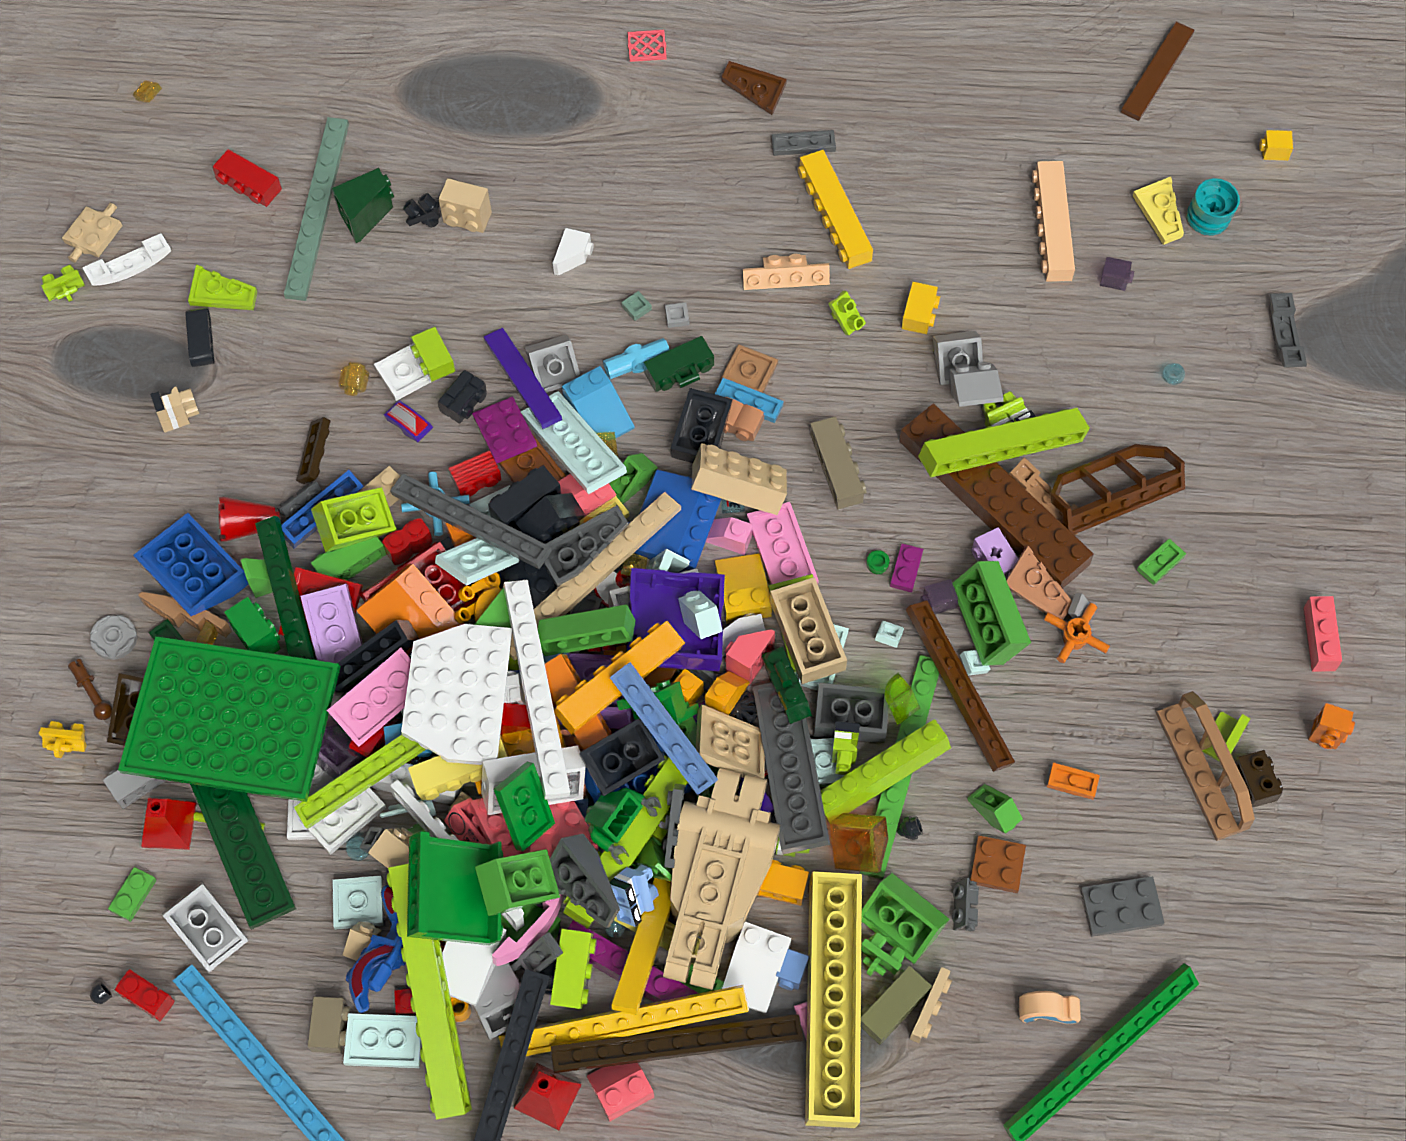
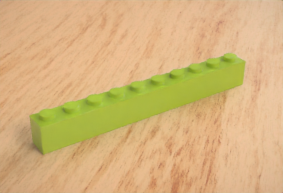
(433, 1009)

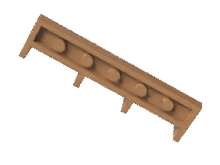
(1197, 770)

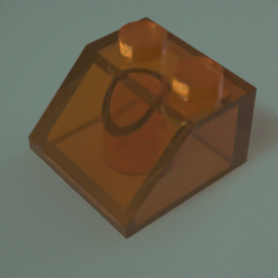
(859, 842)

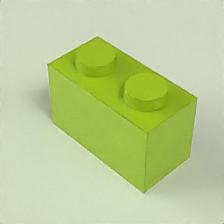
(432, 353)

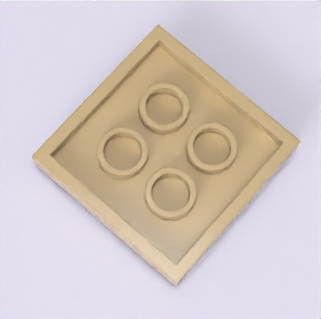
(729, 743)

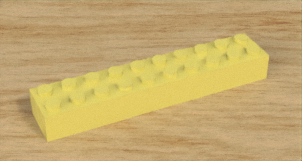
(834, 1000)

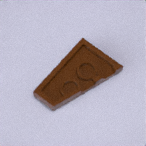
(755, 85)

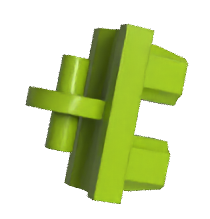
(63, 285)
(846, 313)

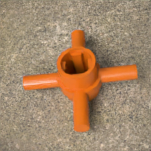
(1081, 626)

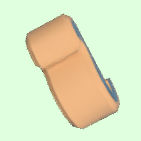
(1049, 1006)

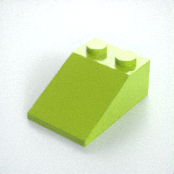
(353, 519)

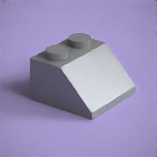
(956, 350)
(553, 362)
(975, 384)

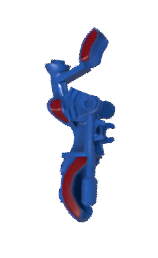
(376, 960)

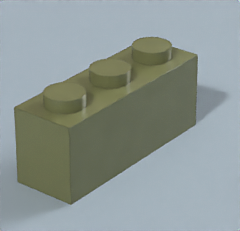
(894, 1004)

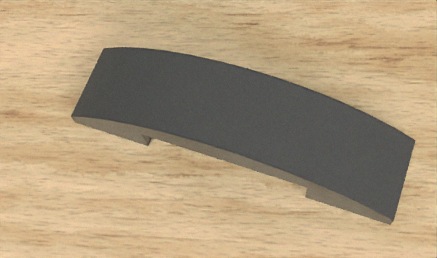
(1285, 331)

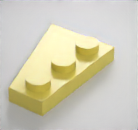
(1160, 209)

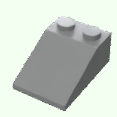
(204, 926)

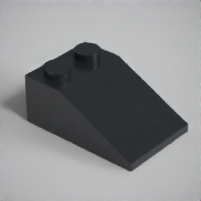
(700, 422)
(621, 756)

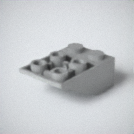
(497, 1001)

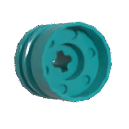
(1213, 206)

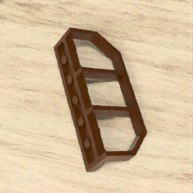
(1126, 500)

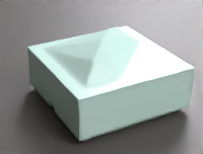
(889, 634)
(973, 663)

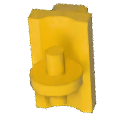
(61, 740)

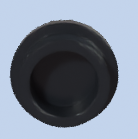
(910, 828)

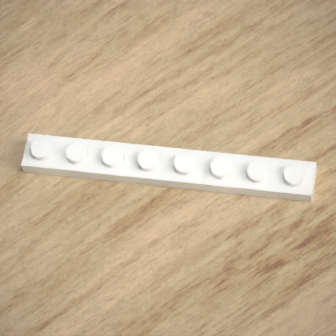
(420, 813)

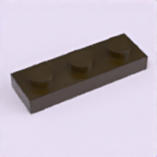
(313, 450)

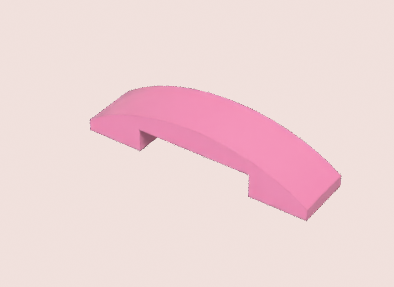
(512, 950)

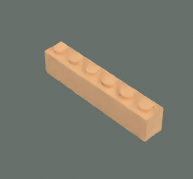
(1054, 221)

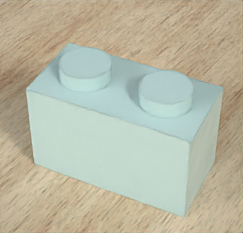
(700, 614)

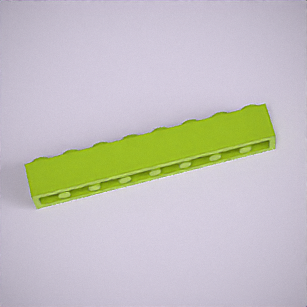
(1003, 442)
(637, 833)

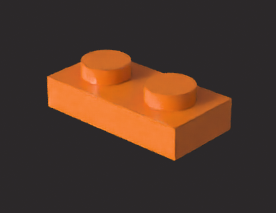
(1073, 781)

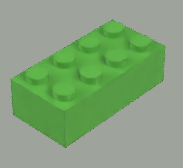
(991, 613)

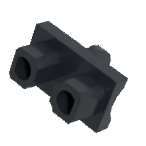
(425, 212)

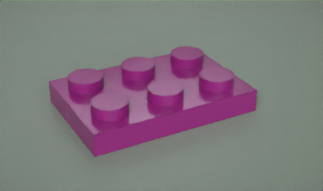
(504, 429)

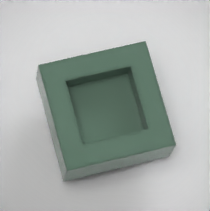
(636, 306)

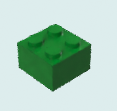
(253, 627)

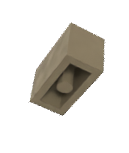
(328, 1025)

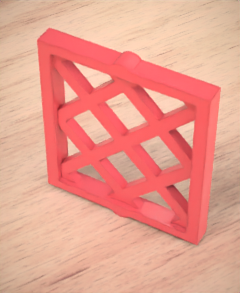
(643, 34)

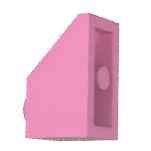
(731, 534)

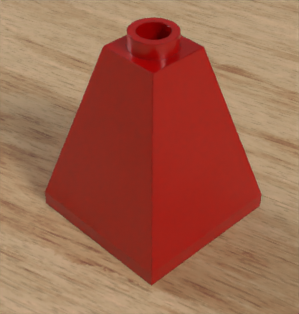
(168, 824)
(547, 1096)

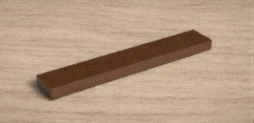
(1157, 71)

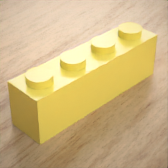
(438, 775)

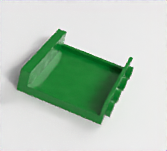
(446, 891)

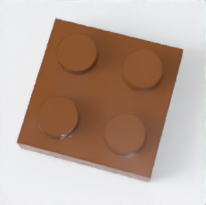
(998, 864)

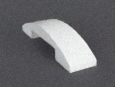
(129, 264)

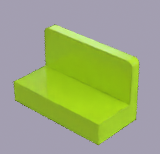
(1231, 731)

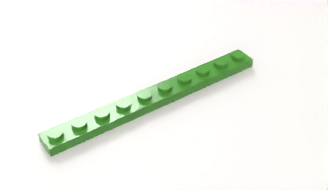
(893, 798)

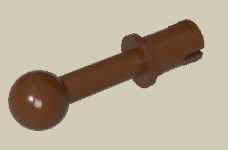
(102, 709)

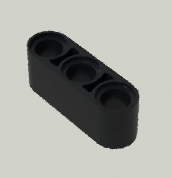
(199, 337)

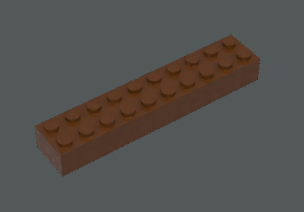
(1003, 503)

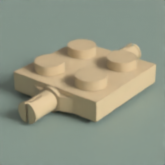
(92, 232)

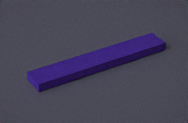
(523, 378)

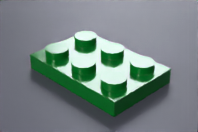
(524, 806)

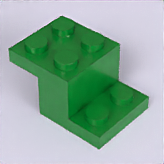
(671, 698)

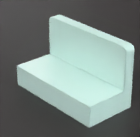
(668, 561)

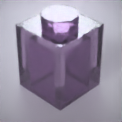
(1116, 274)
(940, 596)

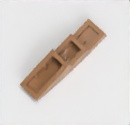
(171, 610)

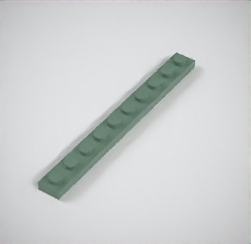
(316, 209)

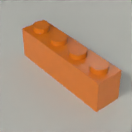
(562, 680)

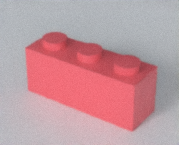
(1322, 633)

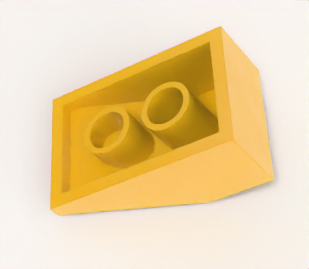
(744, 587)

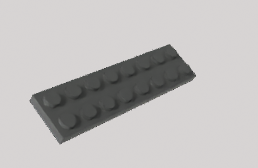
(791, 775)

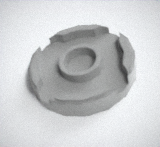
(113, 637)

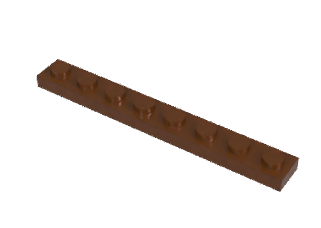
(960, 686)

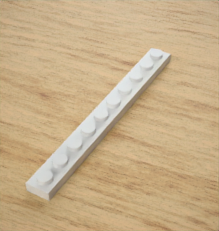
(536, 690)

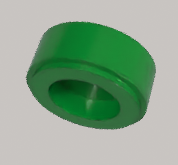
(877, 562)

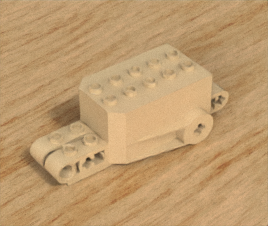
(717, 873)

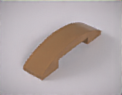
(1028, 478)

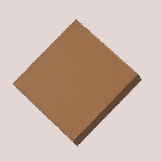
(750, 368)

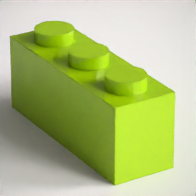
(573, 969)

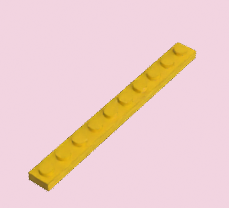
(648, 1018)

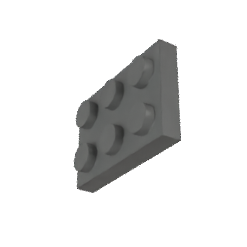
(1122, 906)

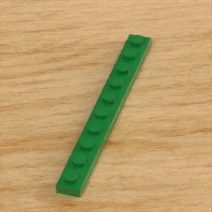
(1101, 1054)

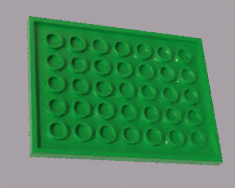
(230, 719)

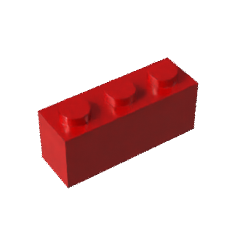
(246, 178)

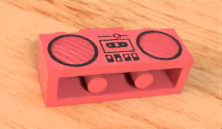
(464, 824)

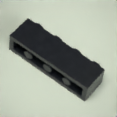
(373, 653)

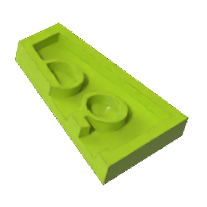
(214, 290)

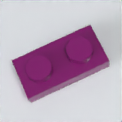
(906, 568)

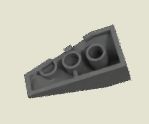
(581, 545)
(583, 878)

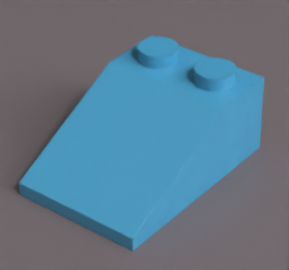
(598, 403)

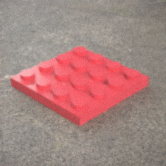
(567, 823)

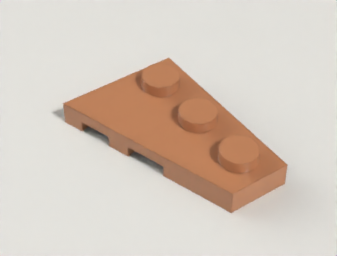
(1036, 586)

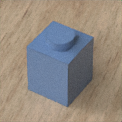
(792, 970)

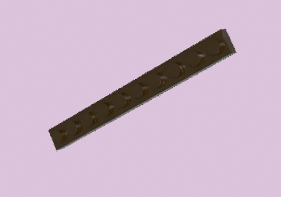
(676, 1043)

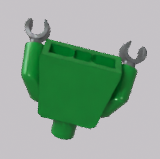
(613, 816)

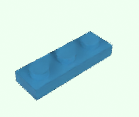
(747, 396)

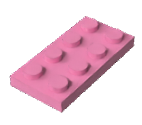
(781, 545)
(374, 699)

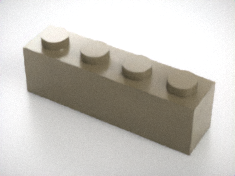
(837, 462)

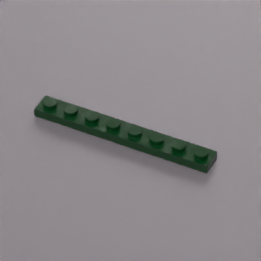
(284, 588)

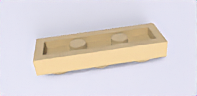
(931, 1006)

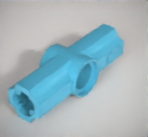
(633, 358)

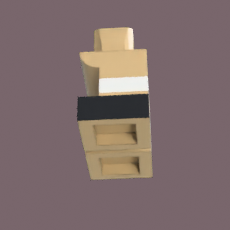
(174, 408)

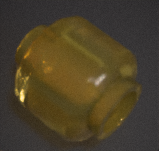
(353, 379)

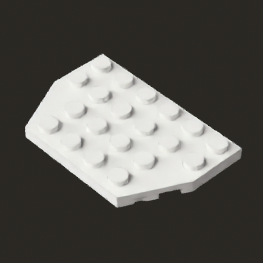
(458, 692)

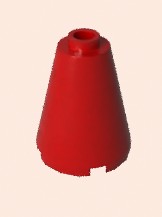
(239, 517)

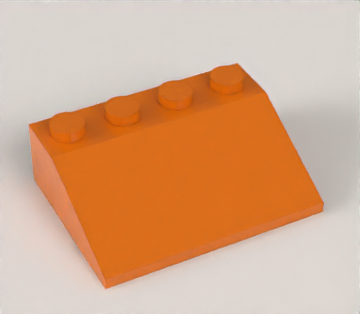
(411, 599)

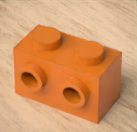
(1332, 726)

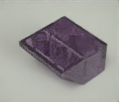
(335, 755)

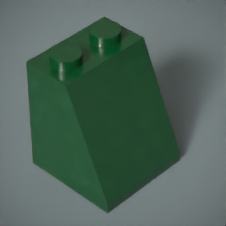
(364, 202)

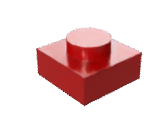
(403, 1002)

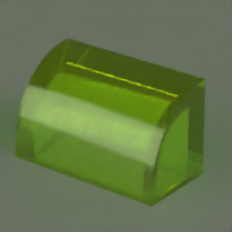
(900, 698)

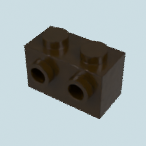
(1259, 778)

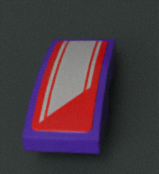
(408, 421)

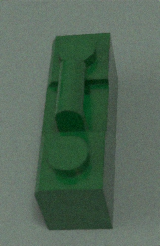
(679, 365)
(786, 685)

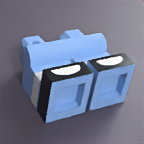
(633, 893)

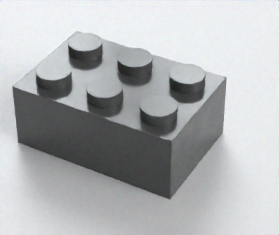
(852, 705)

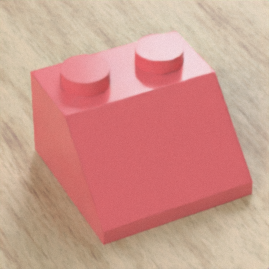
(587, 502)
(745, 654)
(620, 1088)

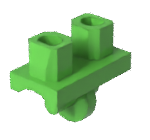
(872, 949)

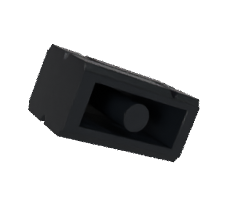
(462, 396)

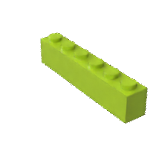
(884, 770)

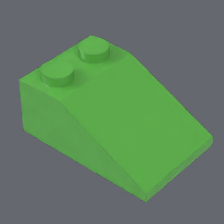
(517, 882)

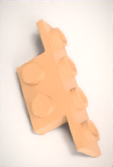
(785, 272)

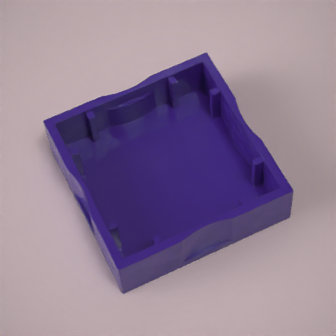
(655, 600)

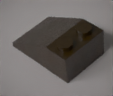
(124, 705)

